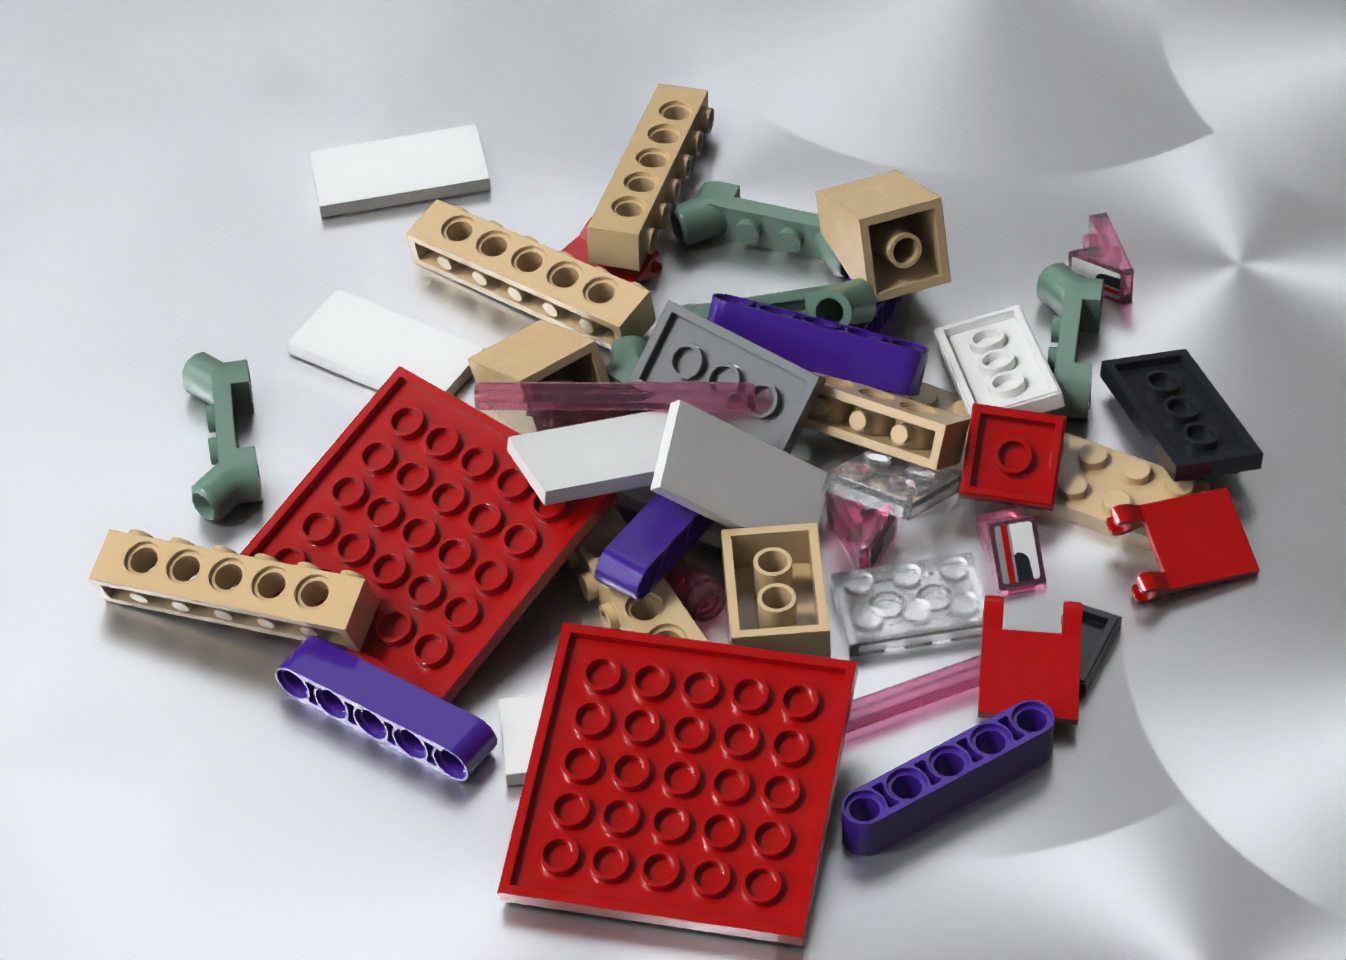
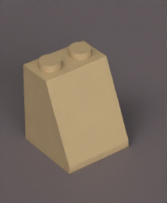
(886, 233)
(538, 355)

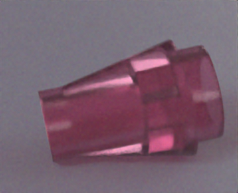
(697, 591)

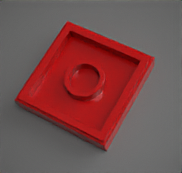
(1012, 457)

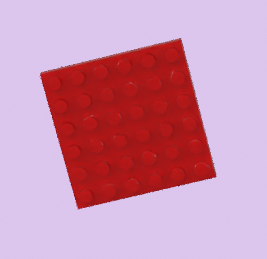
(435, 524)
(680, 783)

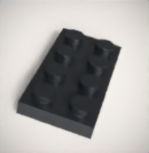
(1181, 415)

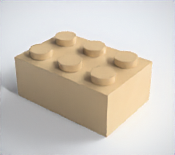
(776, 589)

